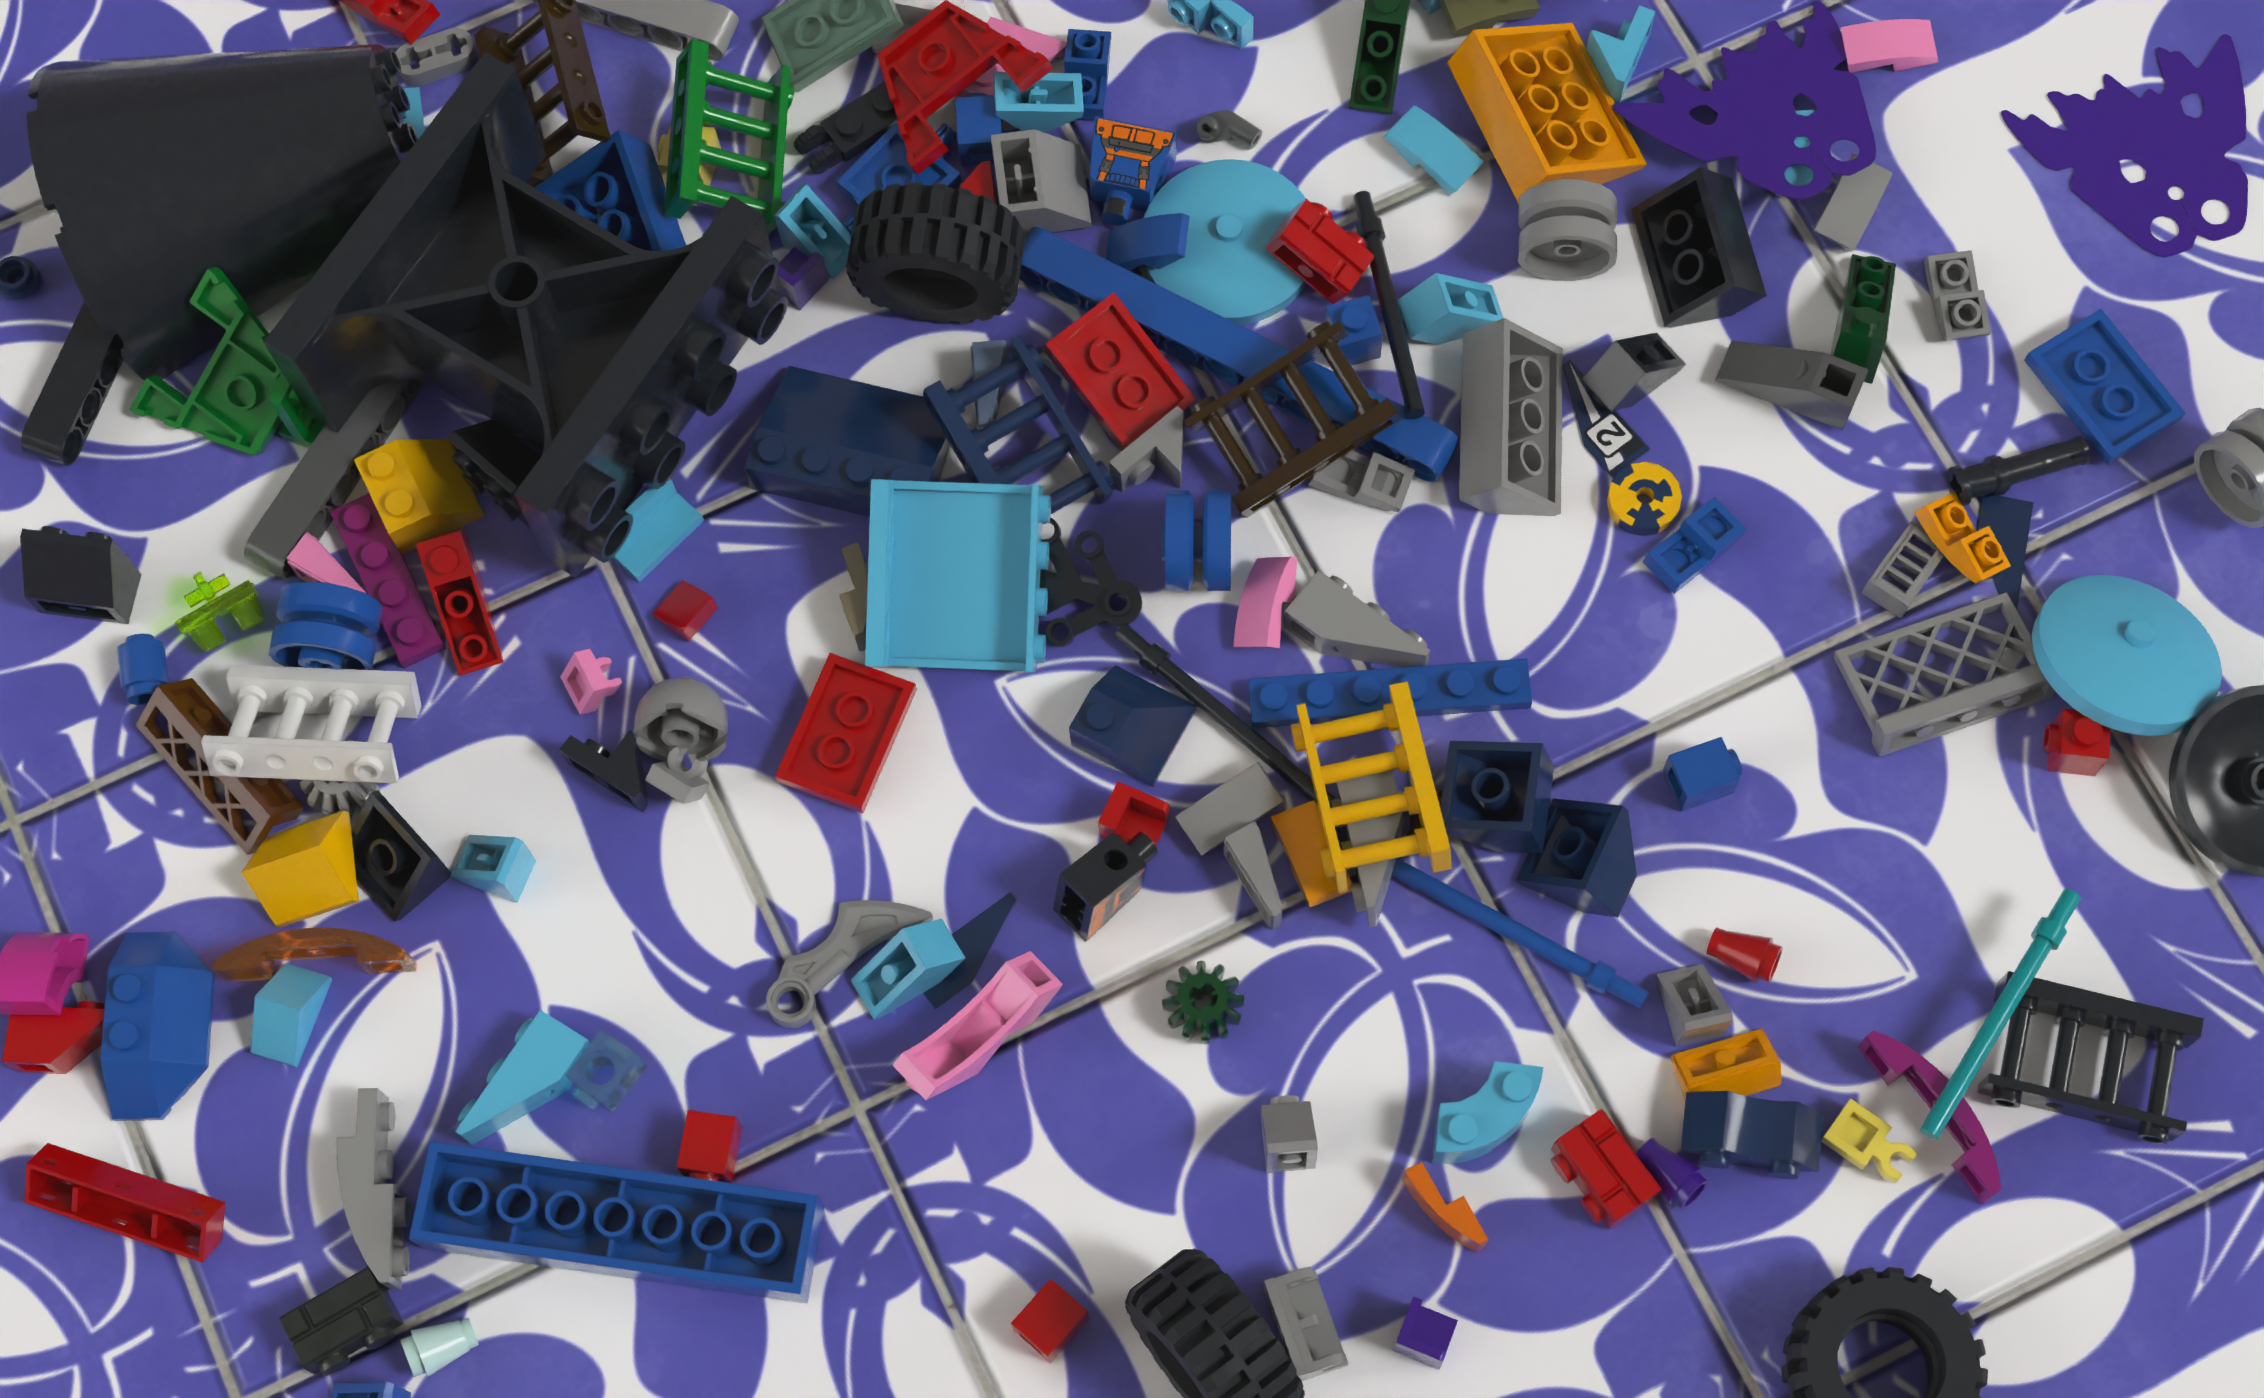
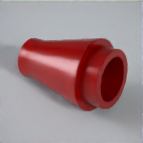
(1746, 953)

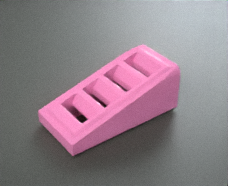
(315, 564)

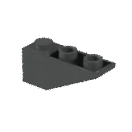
(1794, 379)

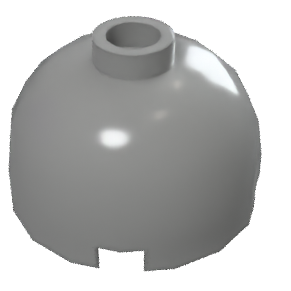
(681, 714)

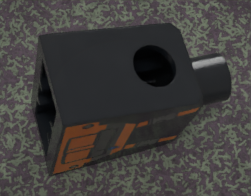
(1102, 882)

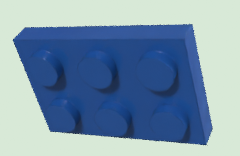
(2104, 386)

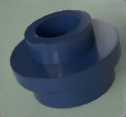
(11, 269)

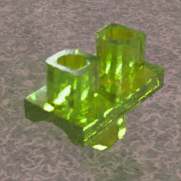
(202, 622)

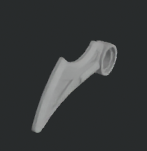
(856, 931)

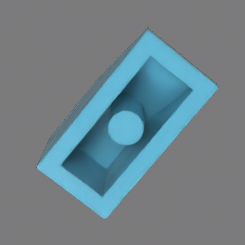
(1447, 307)
(907, 967)

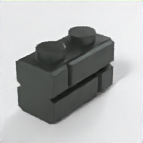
(341, 1322)

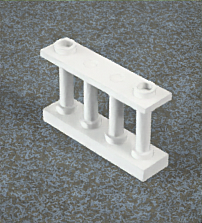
(312, 691)

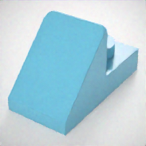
(1619, 56)

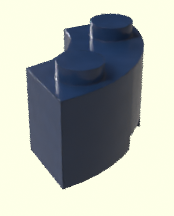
(1752, 1133)

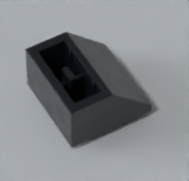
(493, 462)
(78, 575)

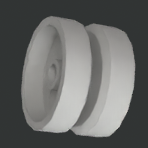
(1567, 230)
(2233, 468)

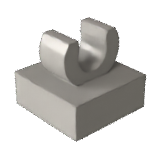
(676, 779)

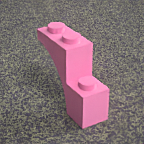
(975, 1033)

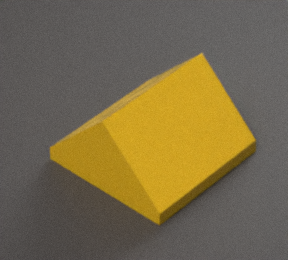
(305, 870)

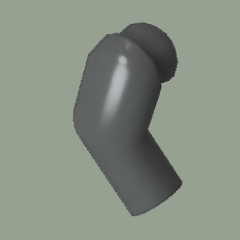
(1227, 125)

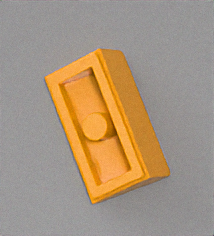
(1734, 1064)

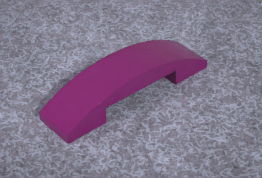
(1978, 1163)

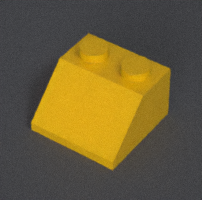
(418, 490)

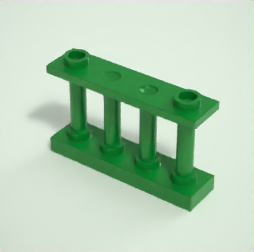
(689, 150)

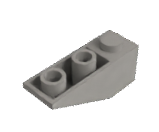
(1345, 627)
(1373, 877)

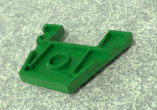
(235, 387)

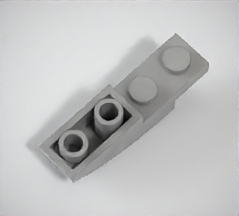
(372, 1207)

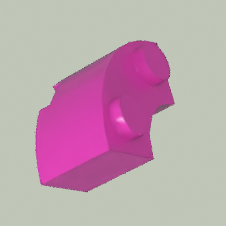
(40, 970)

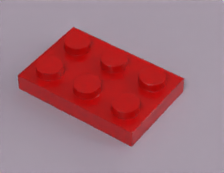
(1117, 371)
(846, 733)

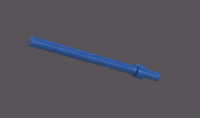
(1599, 976)

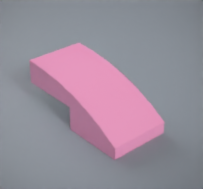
(1887, 42)
(1260, 607)

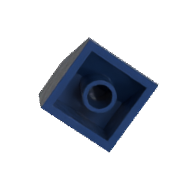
(1498, 794)

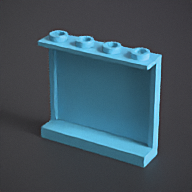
(956, 575)

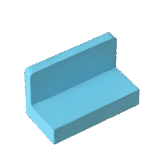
(658, 527)

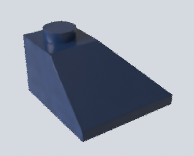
(1130, 724)
(1584, 857)

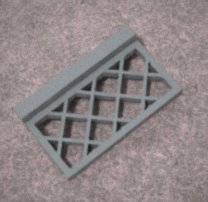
(1951, 710)

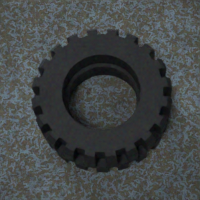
(935, 253)
(1888, 1298)
(1209, 1333)

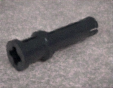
(1998, 474)

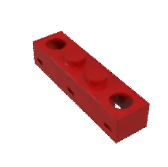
(108, 1193)

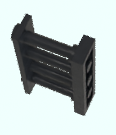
(2120, 1022)

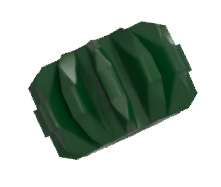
(1211, 1016)

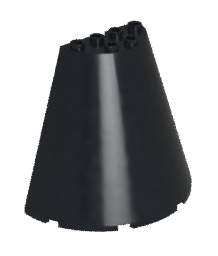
(208, 167)

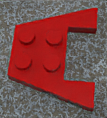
(938, 62)

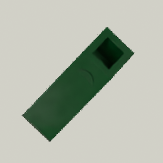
(1379, 55)
(1864, 313)

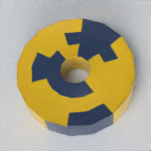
(1640, 517)

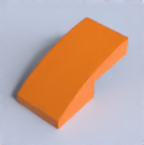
(1454, 1218)

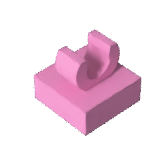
(586, 680)

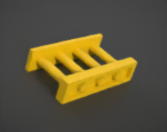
(1416, 799)

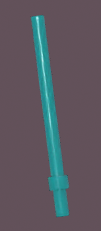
(2046, 937)

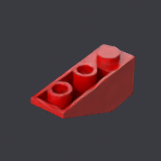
(460, 600)

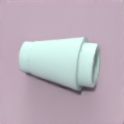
(438, 1345)

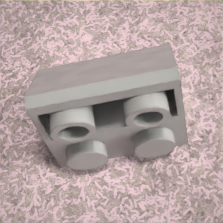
(1041, 180)

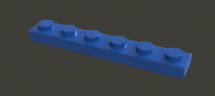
(1350, 693)

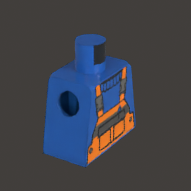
(1128, 166)

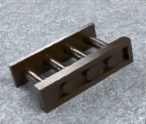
(573, 69)
(1332, 440)

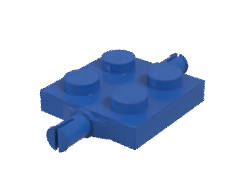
(888, 165)

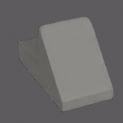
(1159, 446)

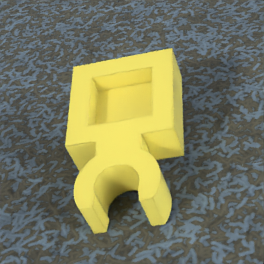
(1861, 1137)

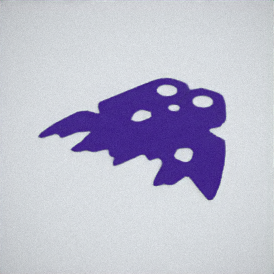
(1758, 110)
(2161, 140)

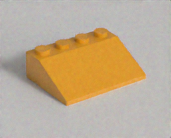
(1543, 106)

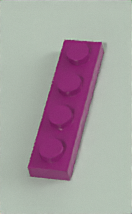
(388, 581)

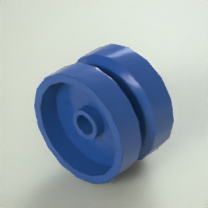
(1197, 540)
(325, 627)

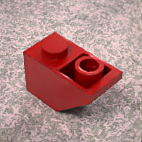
(54, 1041)

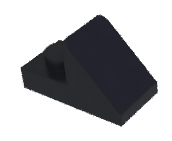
(619, 773)

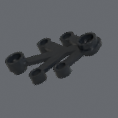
(1067, 587)

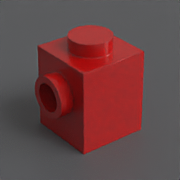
(2076, 744)

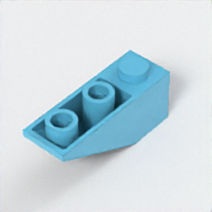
(525, 1079)

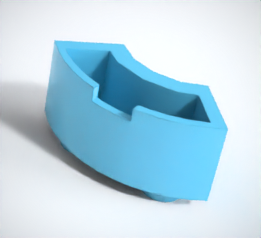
(1488, 1117)

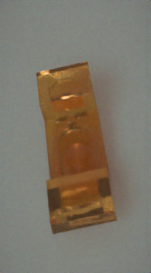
(257, 957)

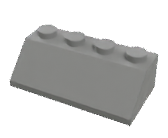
(1511, 421)

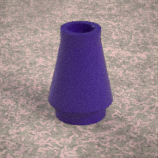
(1676, 1176)

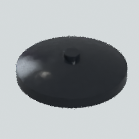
(2220, 780)

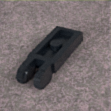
(848, 130)

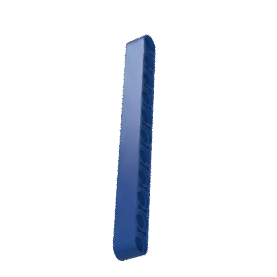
(1221, 346)

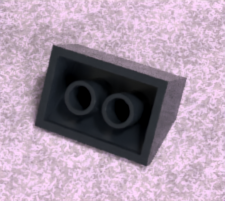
(1698, 250)

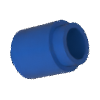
(141, 667)

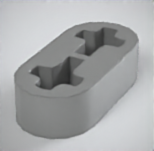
(436, 57)

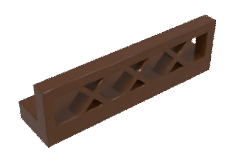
(189, 718)

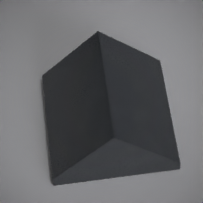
(393, 859)

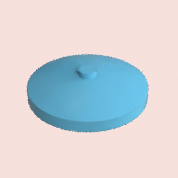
(1232, 218)
(2126, 654)

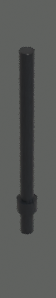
(1372, 231)
(1157, 660)

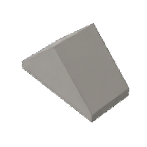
(1693, 1005)

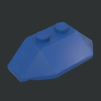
(155, 1025)

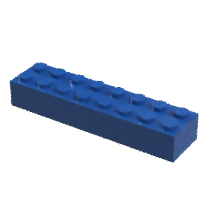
(618, 1222)

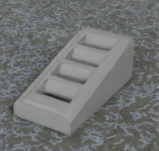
(1889, 595)
(1250, 863)

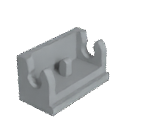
(1304, 1323)

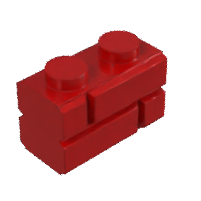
(1320, 250)
(1604, 1170)

